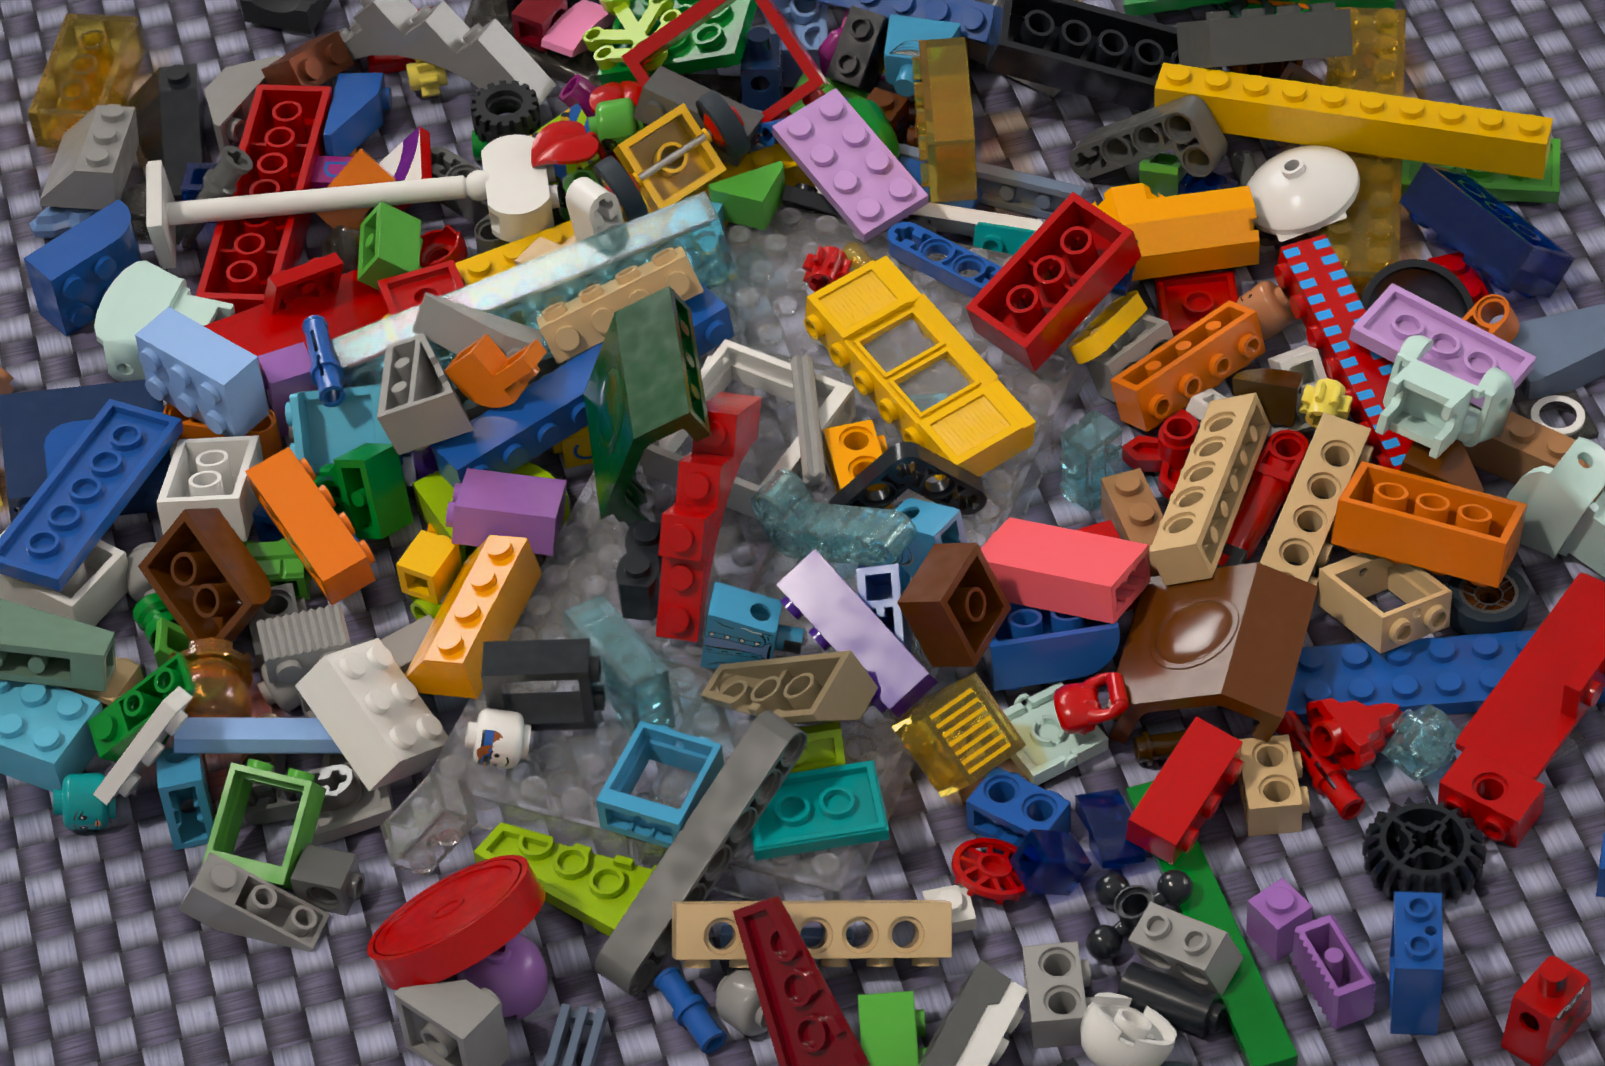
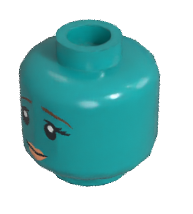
(78, 804)

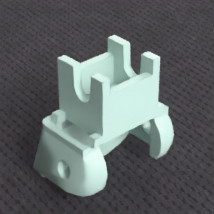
(136, 300)
(1437, 406)
(1562, 508)

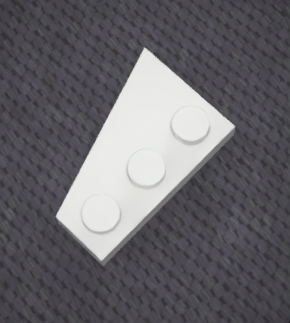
(145, 747)

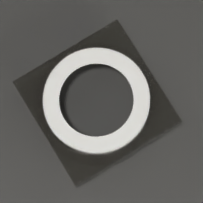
(1564, 401)

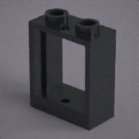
(545, 661)

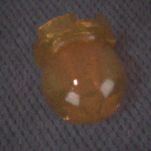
(220, 679)

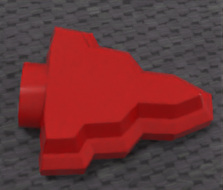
(1350, 730)

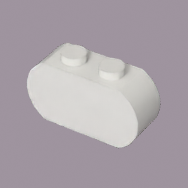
(516, 192)

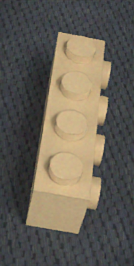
(586, 319)

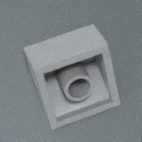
(453, 1024)

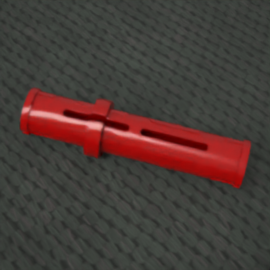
(1344, 797)

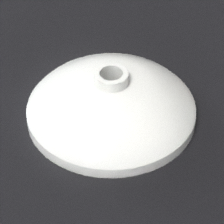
(1303, 189)

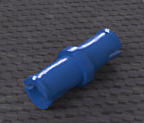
(690, 1010)

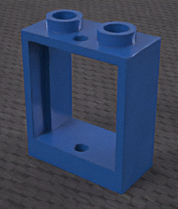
(1416, 963)

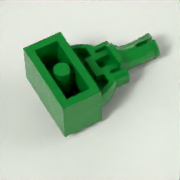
(369, 490)

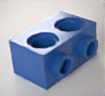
(1010, 806)

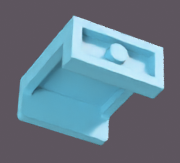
(329, 432)

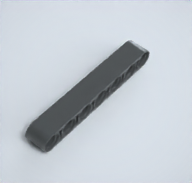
(701, 850)

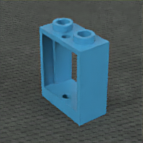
(644, 818)

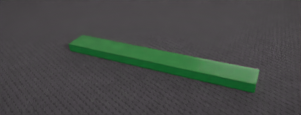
(1246, 998)

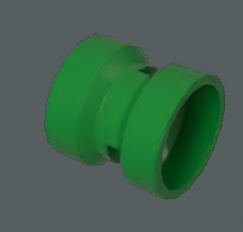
(148, 612)

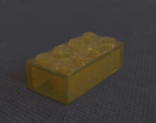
(88, 67)
(945, 120)

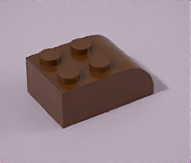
(206, 576)

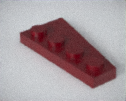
(793, 995)

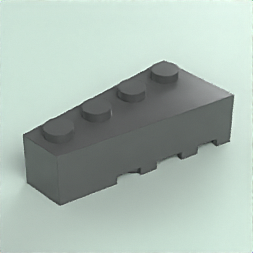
(1265, 37)

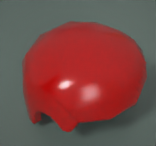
(442, 246)

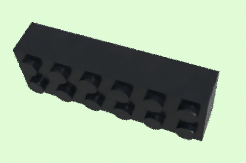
(1081, 49)

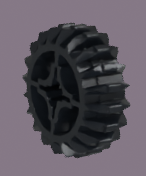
(1421, 839)

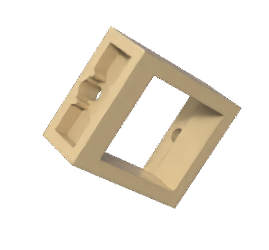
(1344, 593)

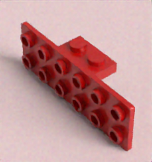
(298, 294)
(1546, 685)

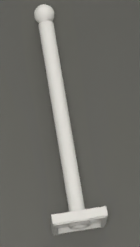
(165, 213)

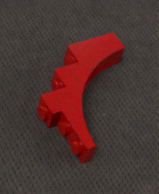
(694, 521)

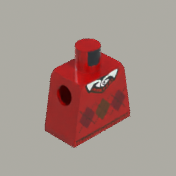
(1558, 1000)

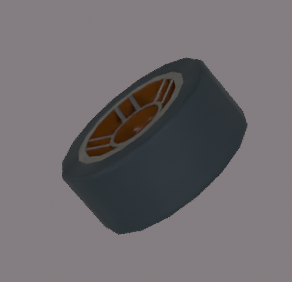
(1489, 608)

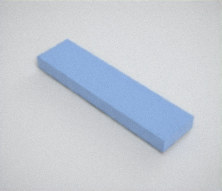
(253, 736)

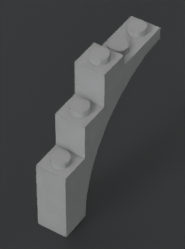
(444, 40)

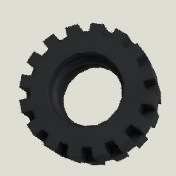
(505, 99)

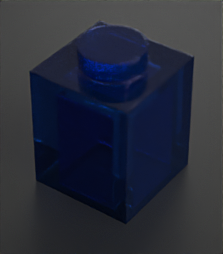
(1050, 862)

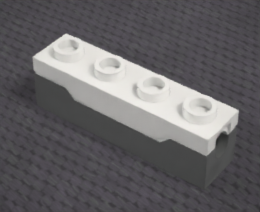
(977, 1021)

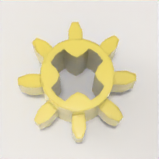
(426, 78)
(1325, 397)

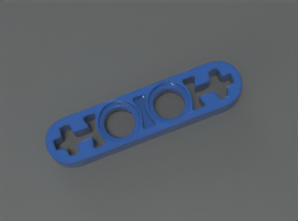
(914, 244)

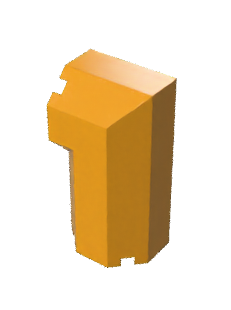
(1187, 229)

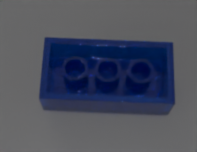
(1485, 232)

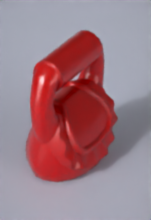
(1079, 704)

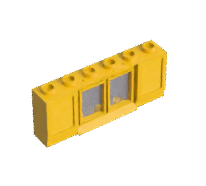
(918, 368)

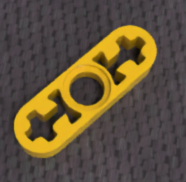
(1107, 327)

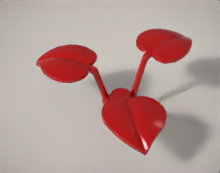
(567, 140)

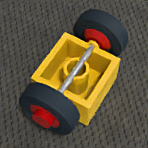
(672, 156)

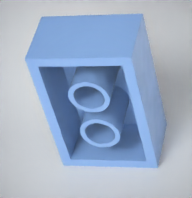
(202, 374)

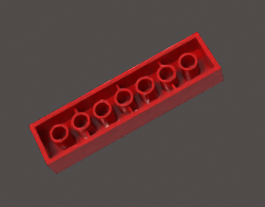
(283, 143)

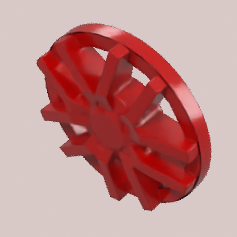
(989, 869)

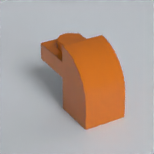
(489, 376)

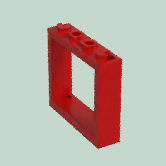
(701, 13)

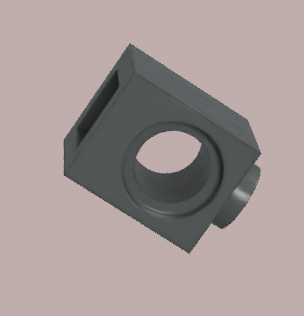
(328, 879)

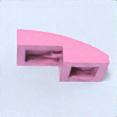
(568, 31)

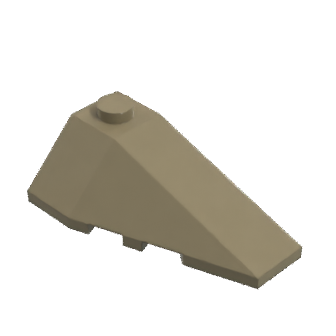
(795, 687)

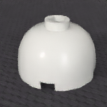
(1124, 1036)

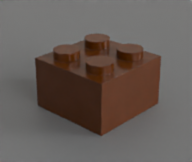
(954, 605)

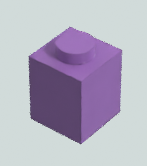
(1274, 916)

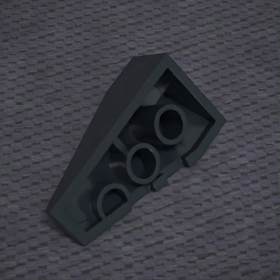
(172, 120)

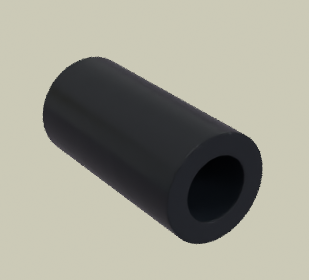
(1175, 999)

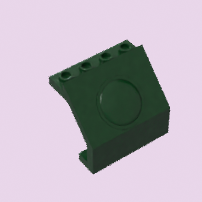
(641, 392)

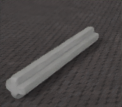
(808, 420)

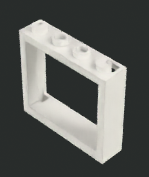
(767, 374)

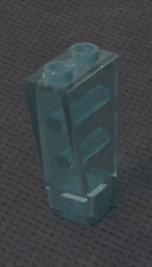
(631, 672)

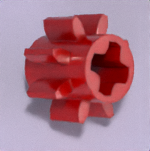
(825, 267)

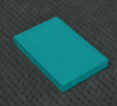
(822, 812)

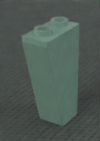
(53, 649)

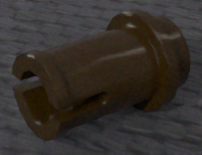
(1155, 747)

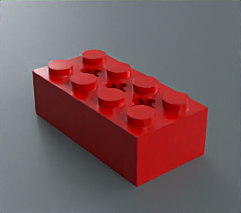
(1053, 281)

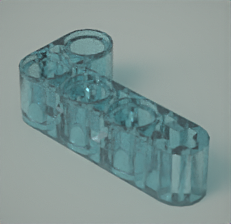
(836, 531)

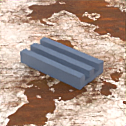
(580, 1019)

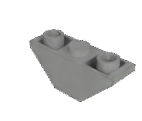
(231, 98)

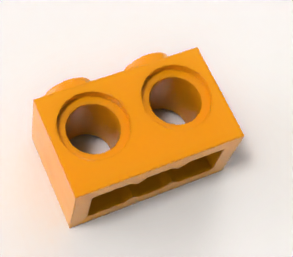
(851, 450)

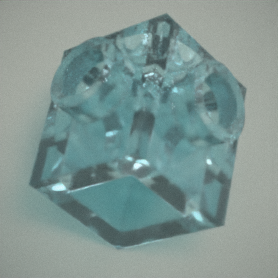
(1422, 741)

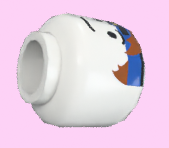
(498, 738)

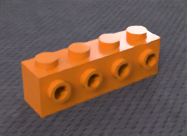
(1188, 365)
(311, 525)

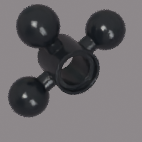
(1130, 903)

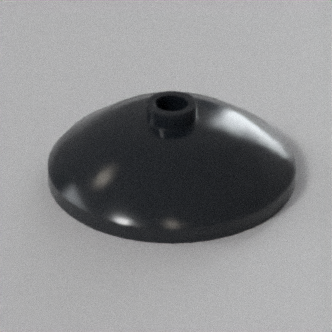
(1423, 279)

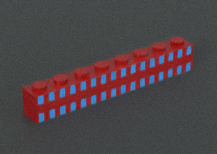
(1329, 309)

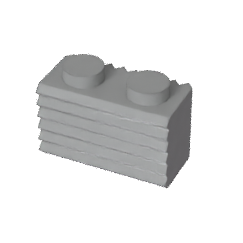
(299, 641)

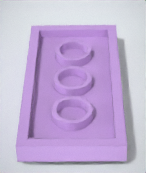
(850, 165)
(1457, 345)

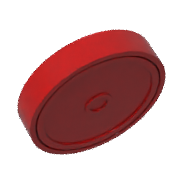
(456, 922)

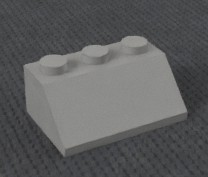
(93, 160)

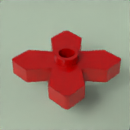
(1166, 452)

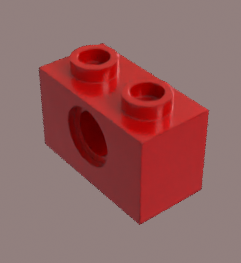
(1494, 795)

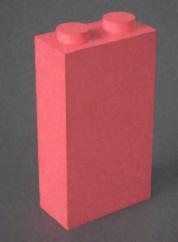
(1067, 569)

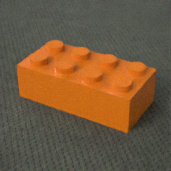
(1429, 524)

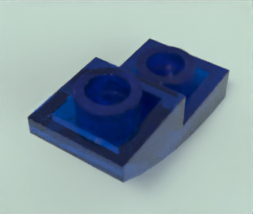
(1106, 820)

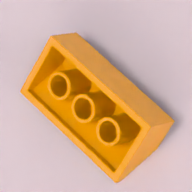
(477, 609)

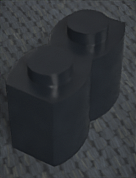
(640, 572)

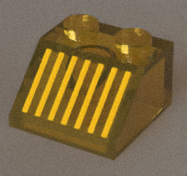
(958, 734)

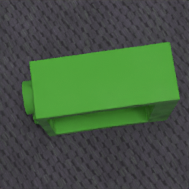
(233, 807)

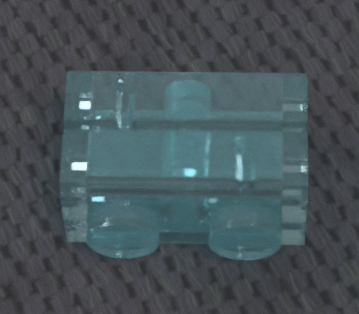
(1087, 455)

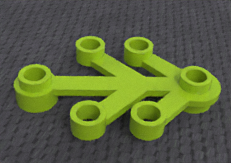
(633, 32)

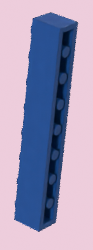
(553, 406)

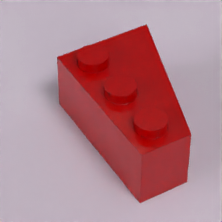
(1186, 791)

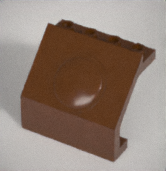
(1216, 645)

